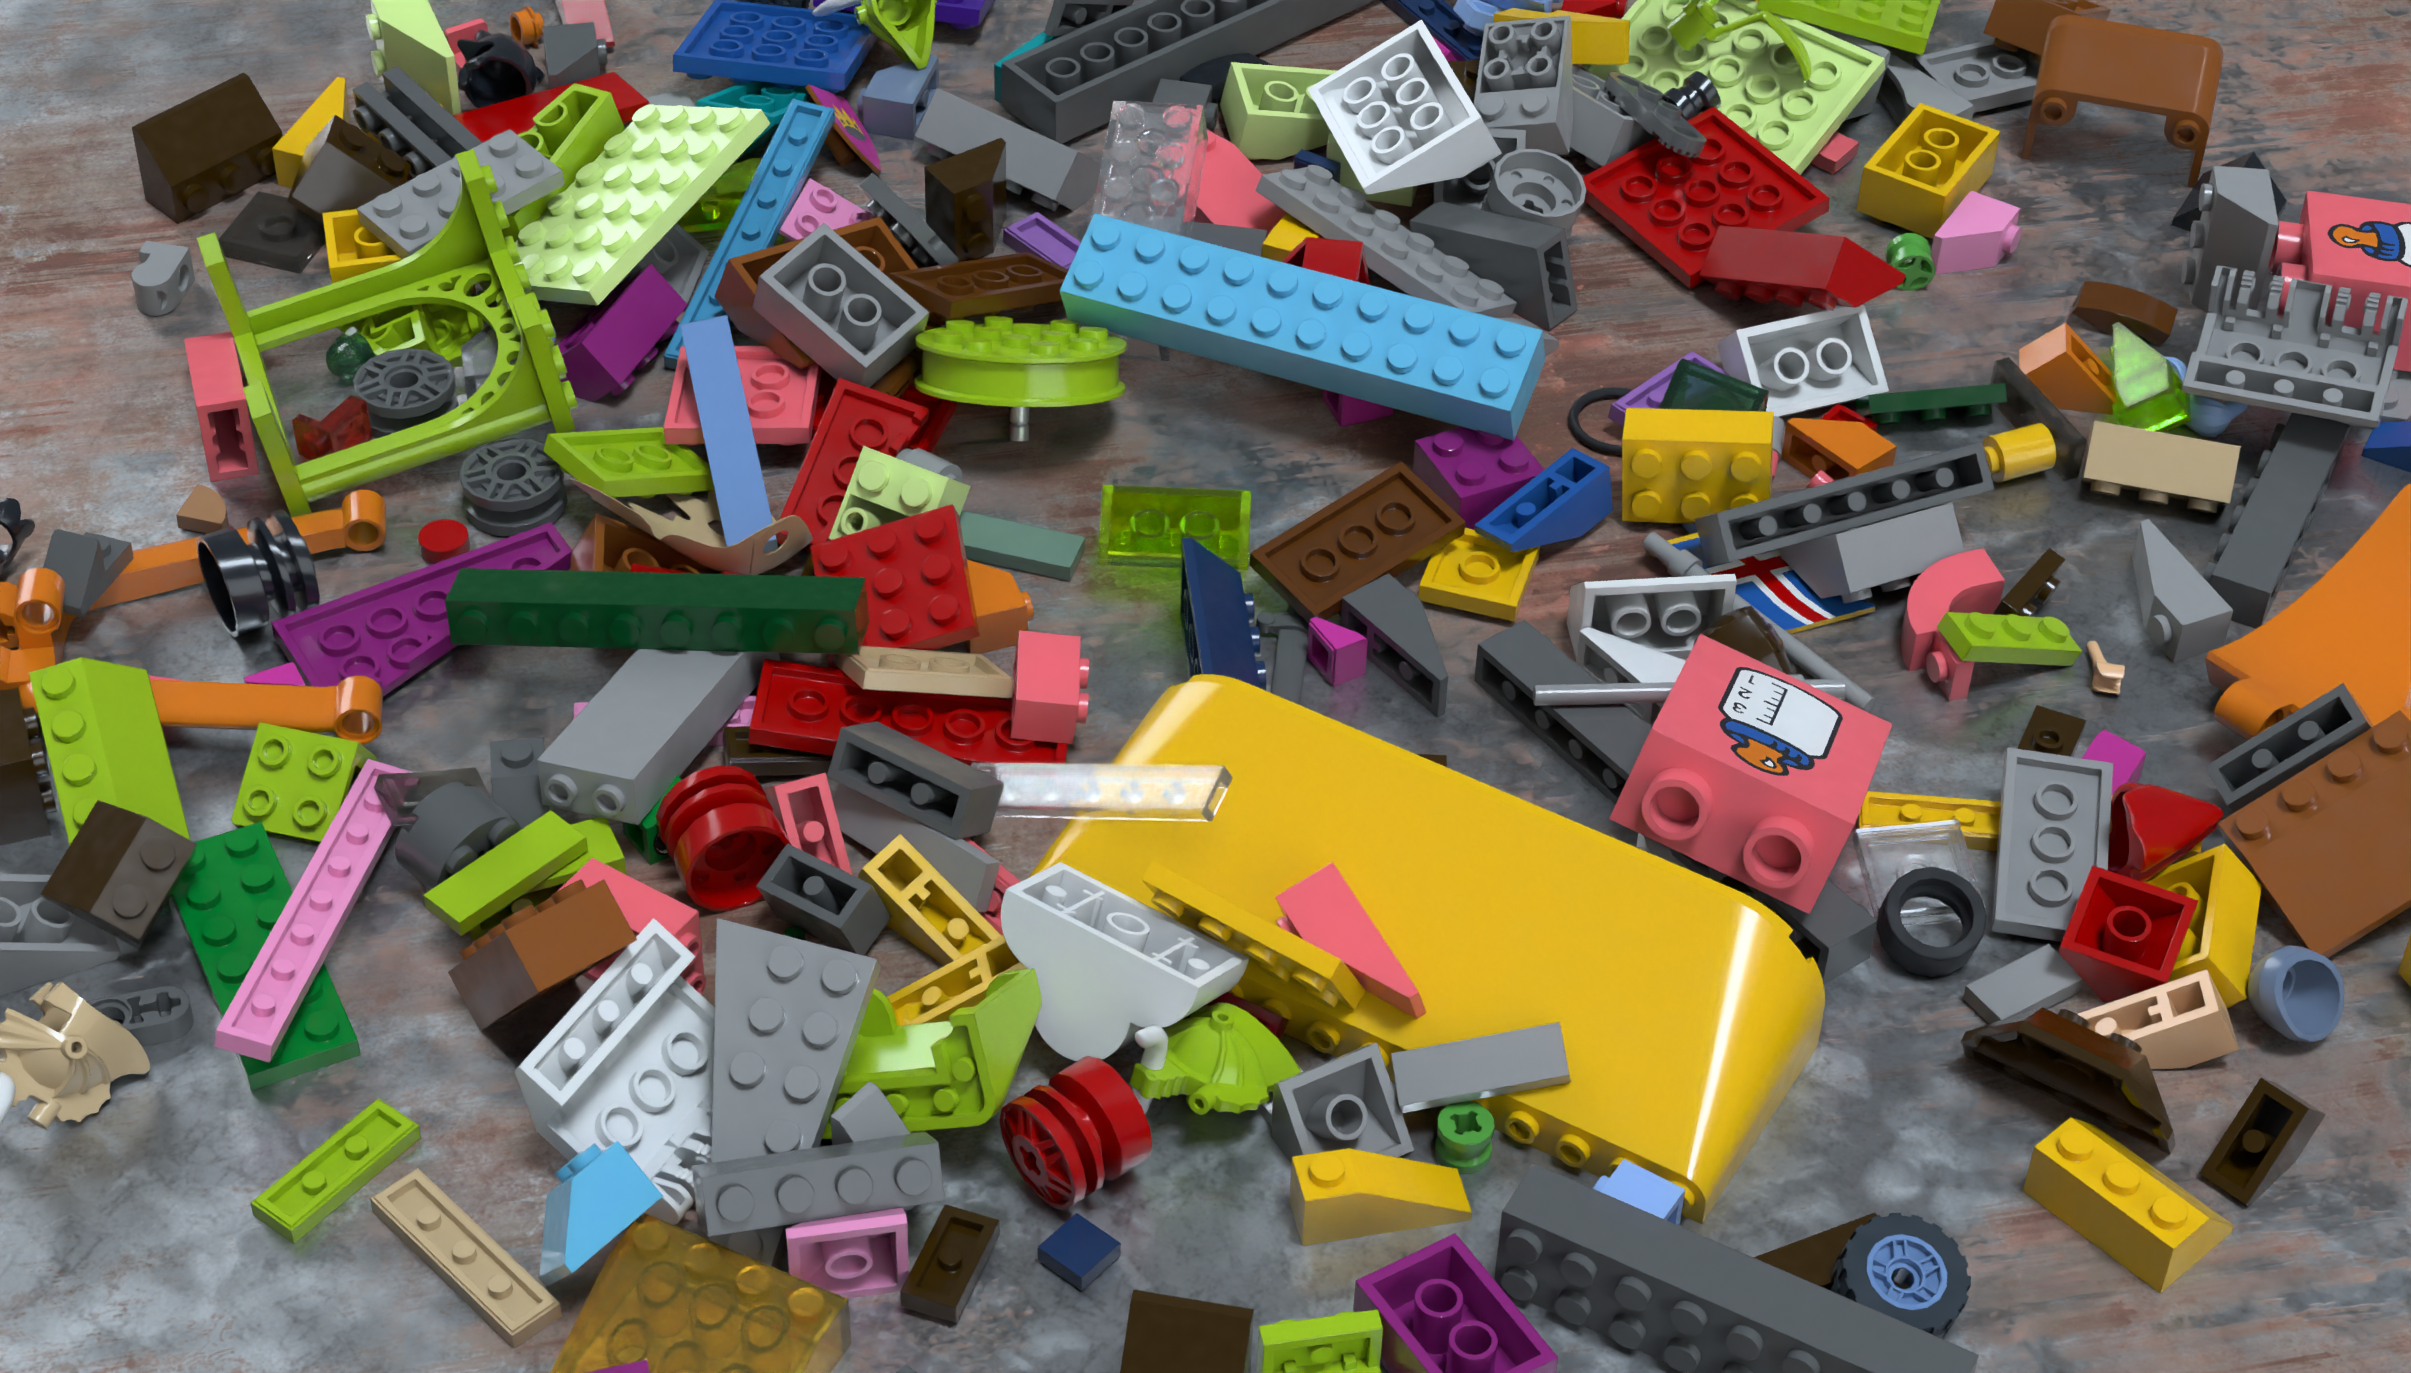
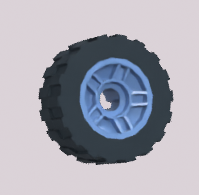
(1910, 1253)

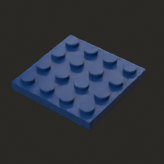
(774, 46)

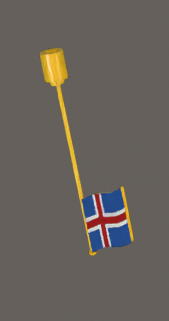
(1789, 601)

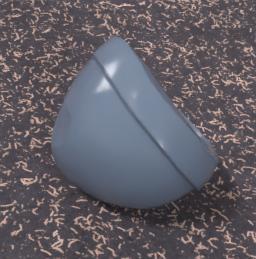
(2297, 993)

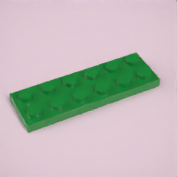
(228, 911)

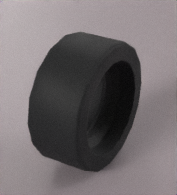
(1950, 890)

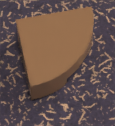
(203, 511)

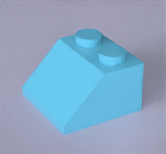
(590, 1207)

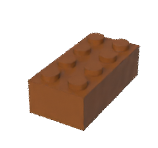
(540, 951)

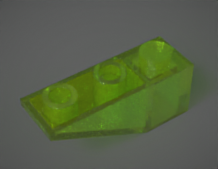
(2145, 385)

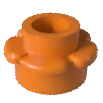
(526, 26)

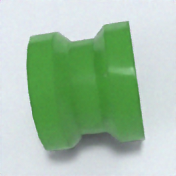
(1919, 264)
(1474, 1147)

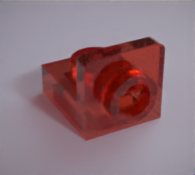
(339, 430)

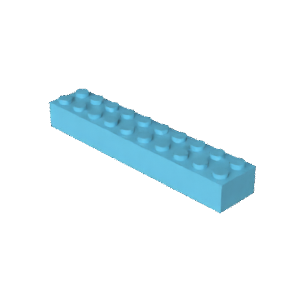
(1304, 326)

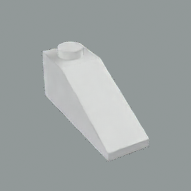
(1621, 661)

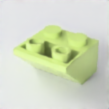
(891, 490)

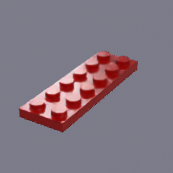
(808, 705)

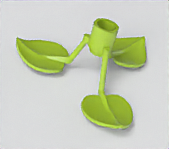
(1699, 19)

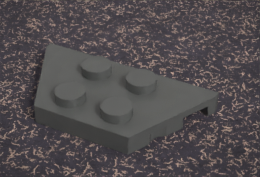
(906, 224)

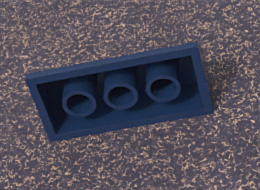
(1217, 618)

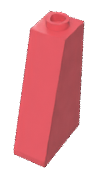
(221, 406)

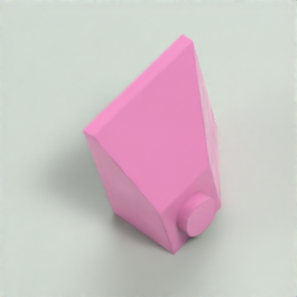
(851, 1253)

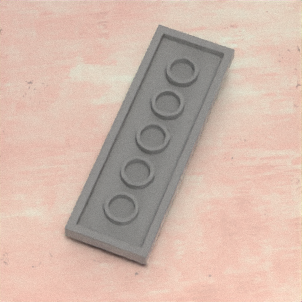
(1389, 248)

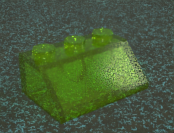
(1148, 525)

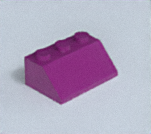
(620, 334)

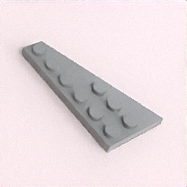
(779, 1049)

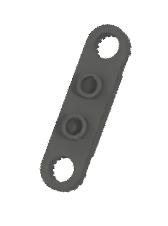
(1654, 114)

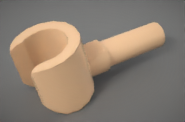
(2105, 675)

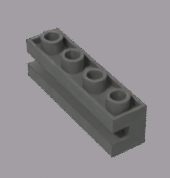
(410, 122)

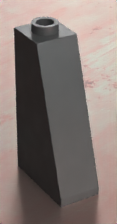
(1516, 253)

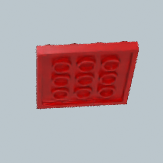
(1678, 201)

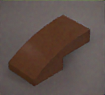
(2108, 303)

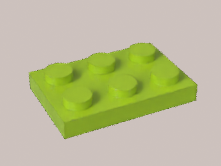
(629, 462)

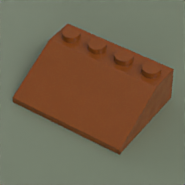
(742, 273)
(2334, 839)

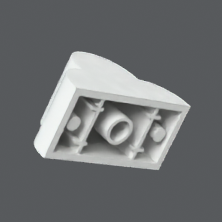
(1108, 961)

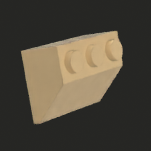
(2159, 466)

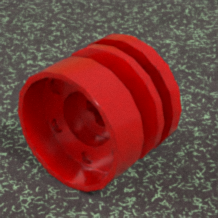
(720, 836)
(1075, 1132)

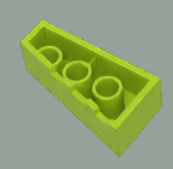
(570, 136)

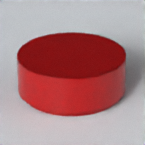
(443, 540)

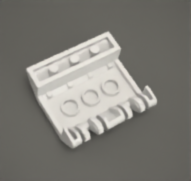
(632, 1070)

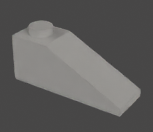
(2175, 601)

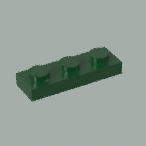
(1931, 403)

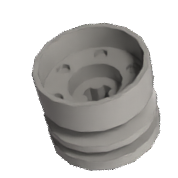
(1536, 189)

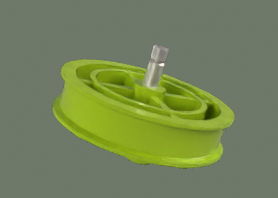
(1020, 365)

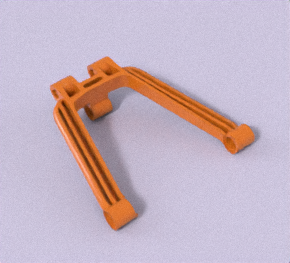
(37, 625)

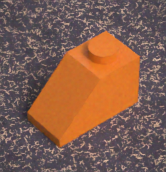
(2068, 372)
(1835, 448)
(999, 608)

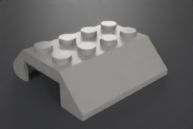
(2296, 357)

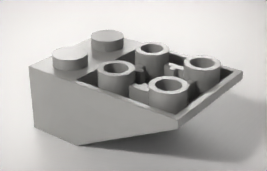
(1528, 80)

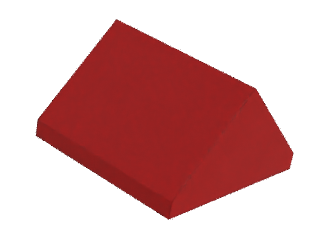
(2125, 934)

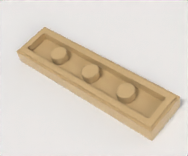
(466, 1258)

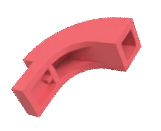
(1953, 584)

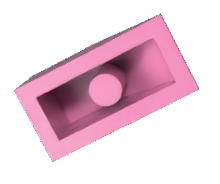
(1976, 235)

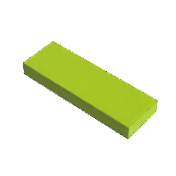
(505, 872)
(335, 1170)

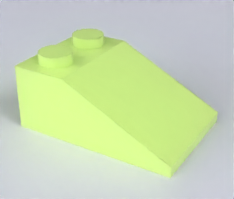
(413, 40)
(1272, 110)

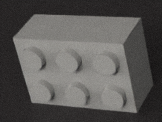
(840, 308)

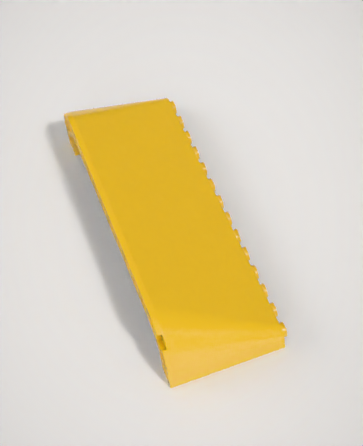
(1668, 987)

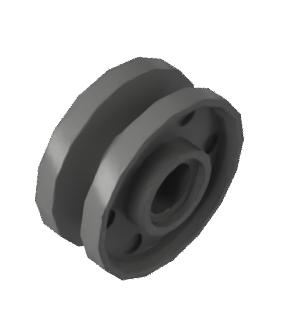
(405, 389)
(512, 487)

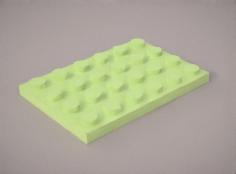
(1755, 74)
(630, 198)

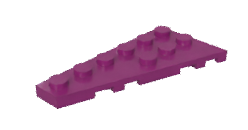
(403, 622)

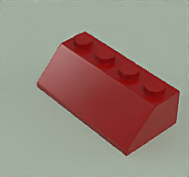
(1795, 268)

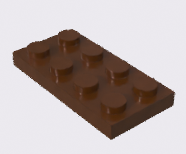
(984, 285)
(1357, 540)

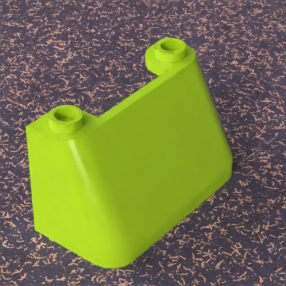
(947, 1069)

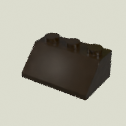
(206, 148)

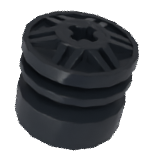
(270, 568)

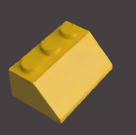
(2223, 921)
(2122, 1203)

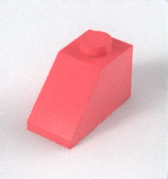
(810, 818)

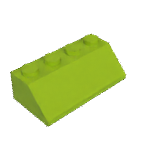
(106, 742)

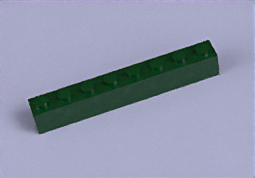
(658, 611)

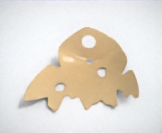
(703, 544)

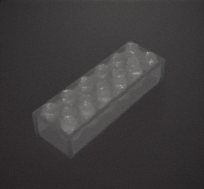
(1152, 178)

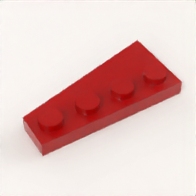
(852, 419)

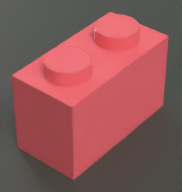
(1048, 687)

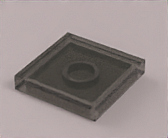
(273, 234)

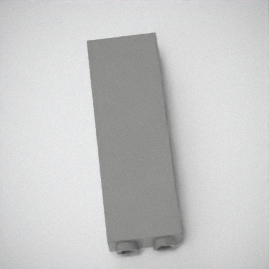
(645, 730)

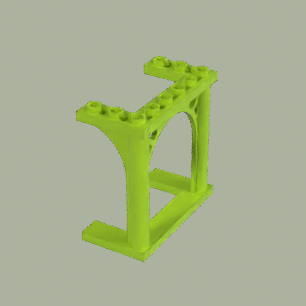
(459, 256)

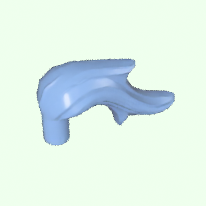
(2207, 414)

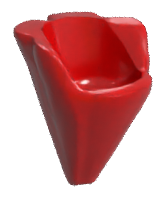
(2155, 828)

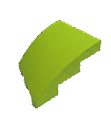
(420, 326)

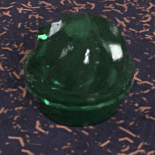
(348, 355)

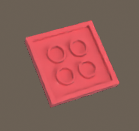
(776, 392)

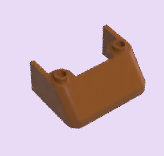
(2131, 71)

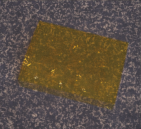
(702, 1311)

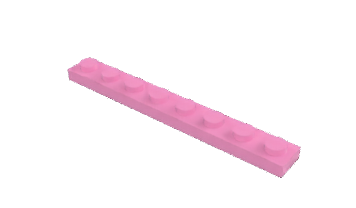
(309, 922)

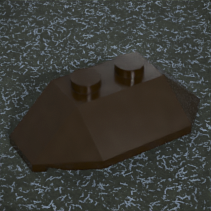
(2078, 1069)

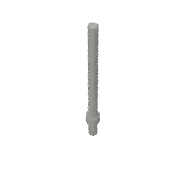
(1685, 564)
(1639, 692)

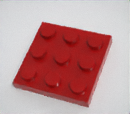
(913, 580)

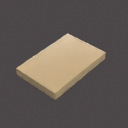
(925, 672)

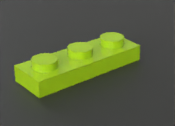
(2009, 638)

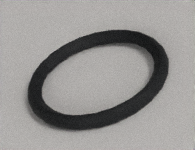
(1575, 425)

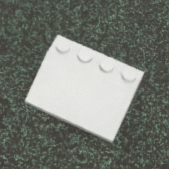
(1404, 115)

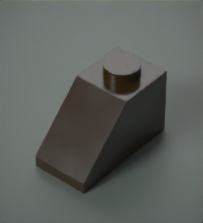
(2261, 1141)

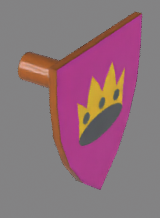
(846, 130)

